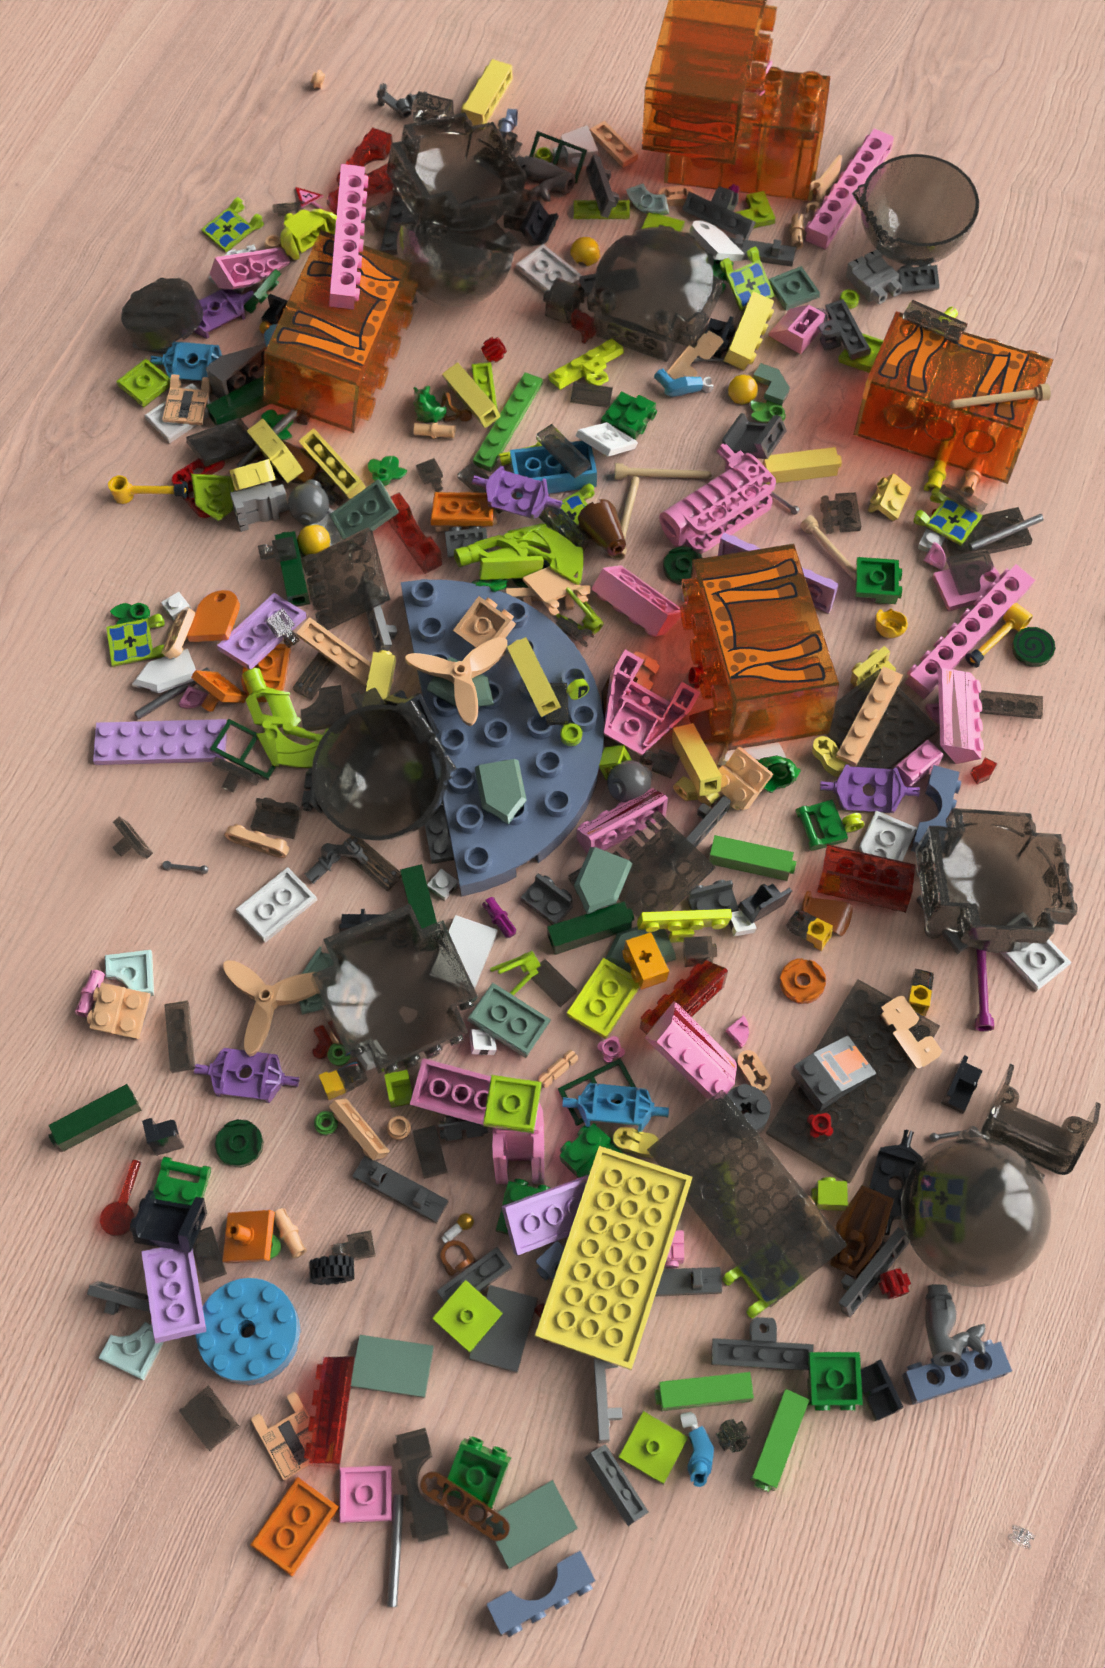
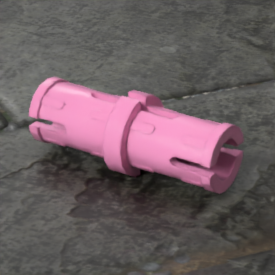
(86, 1001)

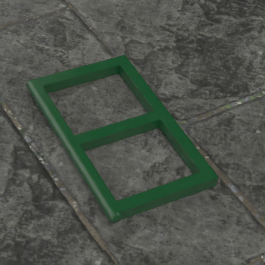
(558, 152)
(240, 762)
(590, 1076)

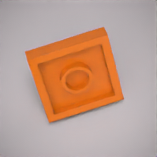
(218, 688)
(248, 1236)

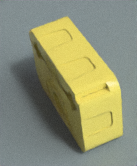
(275, 450)
(252, 474)

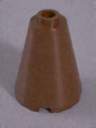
(603, 526)

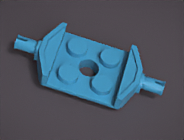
(178, 355)
(597, 1106)

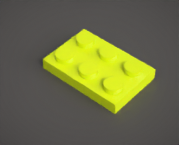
(604, 998)

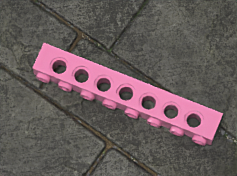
(841, 201)
(347, 235)
(1017, 581)

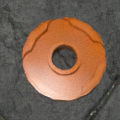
(797, 992)

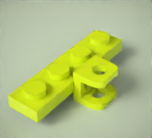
(587, 365)
(683, 923)

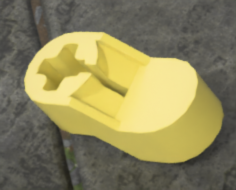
(826, 751)
(687, 791)
(627, 1138)

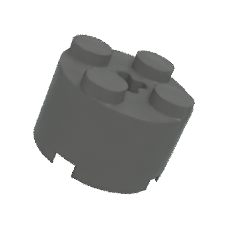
(754, 1101)

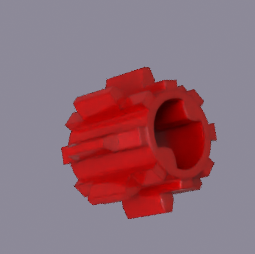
(493, 349)
(894, 1283)

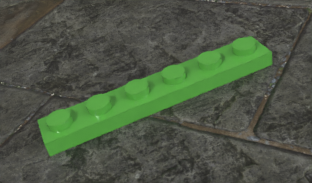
(508, 422)

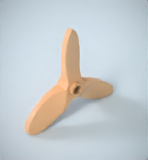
(462, 672)
(267, 999)

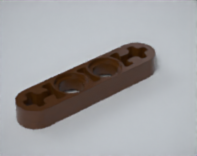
(463, 1508)

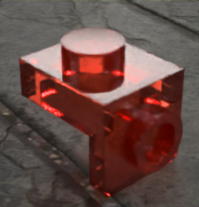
(584, 323)

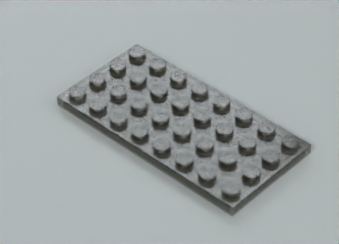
(863, 1111)
(748, 1198)

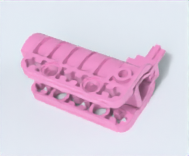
(720, 502)
(519, 1146)

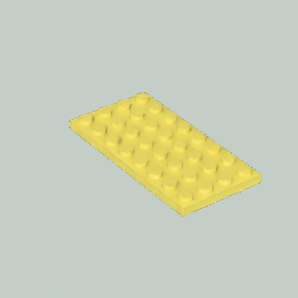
(614, 1258)

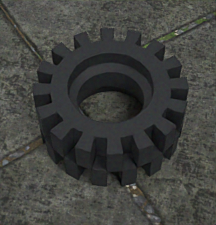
(331, 1270)

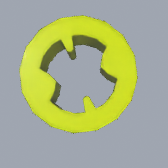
(853, 822)

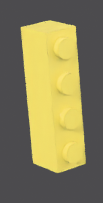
(487, 92)
(748, 331)
(332, 464)

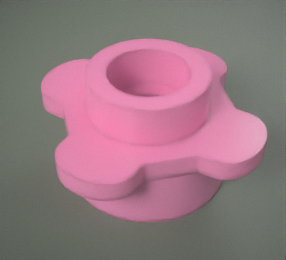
(612, 1042)

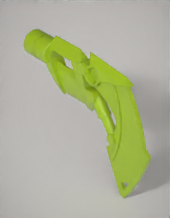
(563, 556)
(277, 746)

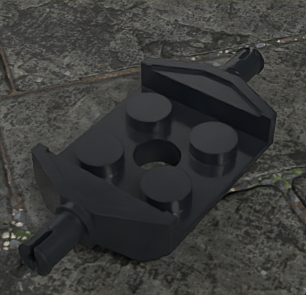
(891, 1163)

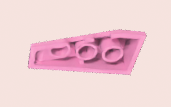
(246, 268)

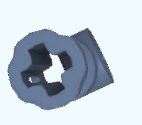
(507, 124)

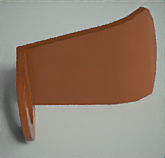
(831, 911)

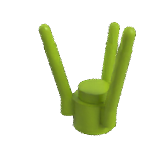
(591, 620)
(527, 962)

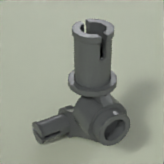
(402, 106)
(331, 854)

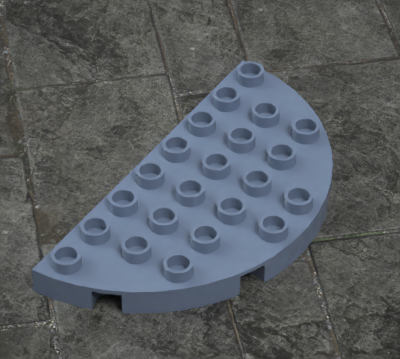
(554, 775)

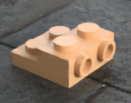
(484, 622)
(743, 779)
(118, 1010)

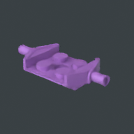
(230, 307)
(503, 484)
(886, 784)
(261, 1084)

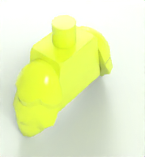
(303, 229)

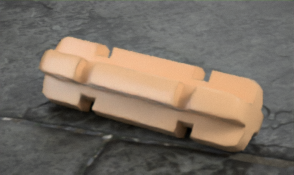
(558, 1068)

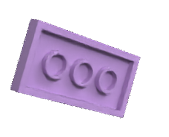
(253, 637)
(543, 1216)
(173, 1294)

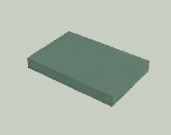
(366, 509)
(509, 1020)
(392, 1366)
(534, 1524)

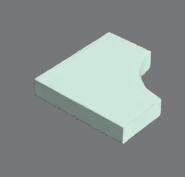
(132, 970)
(132, 1352)

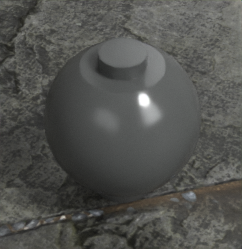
(308, 503)
(629, 780)

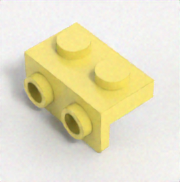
(890, 496)
(875, 661)

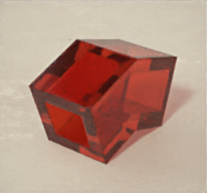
(984, 771)

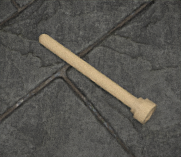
(1040, 392)
(623, 471)
(627, 513)
(811, 526)

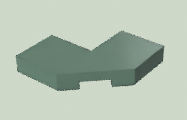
(772, 377)

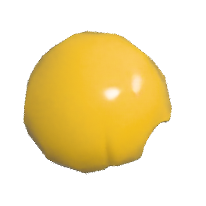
(585, 250)
(742, 389)
(313, 539)
(890, 623)

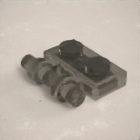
(847, 513)

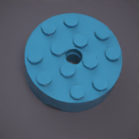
(243, 1305)

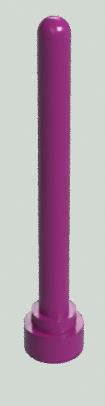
(984, 1021)

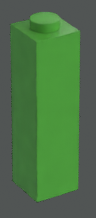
(752, 858)
(704, 1391)
(779, 1441)

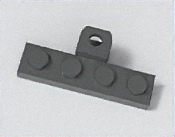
(720, 211)
(397, 213)
(843, 331)
(761, 1349)

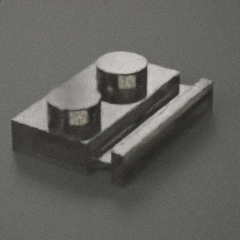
(209, 1418)

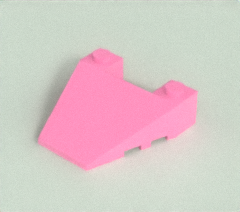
(638, 715)

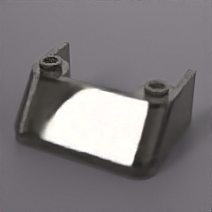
(1035, 1138)

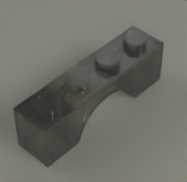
(429, 1520)

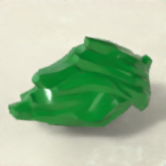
(426, 406)
(783, 772)

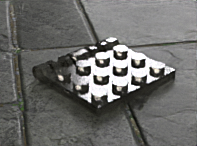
(348, 579)
(661, 869)

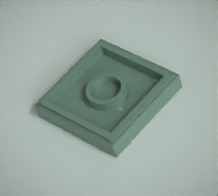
(794, 288)

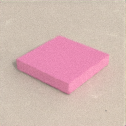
(365, 1494)

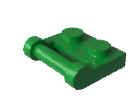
(261, 293)
(828, 824)
(180, 1190)

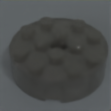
(162, 313)

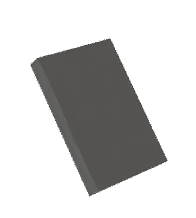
(507, 1337)

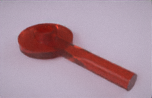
(117, 1216)

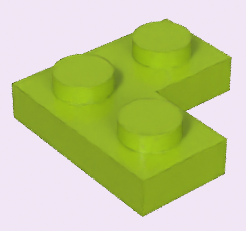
(759, 210)

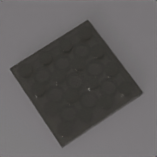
(897, 734)

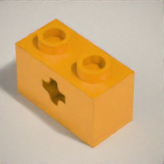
(645, 960)

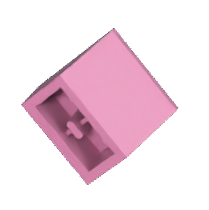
(798, 327)

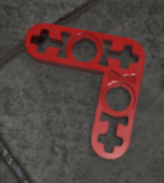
(185, 475)

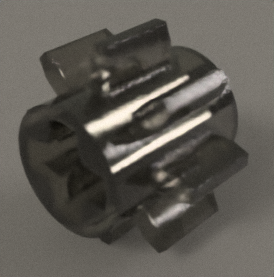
(733, 1435)

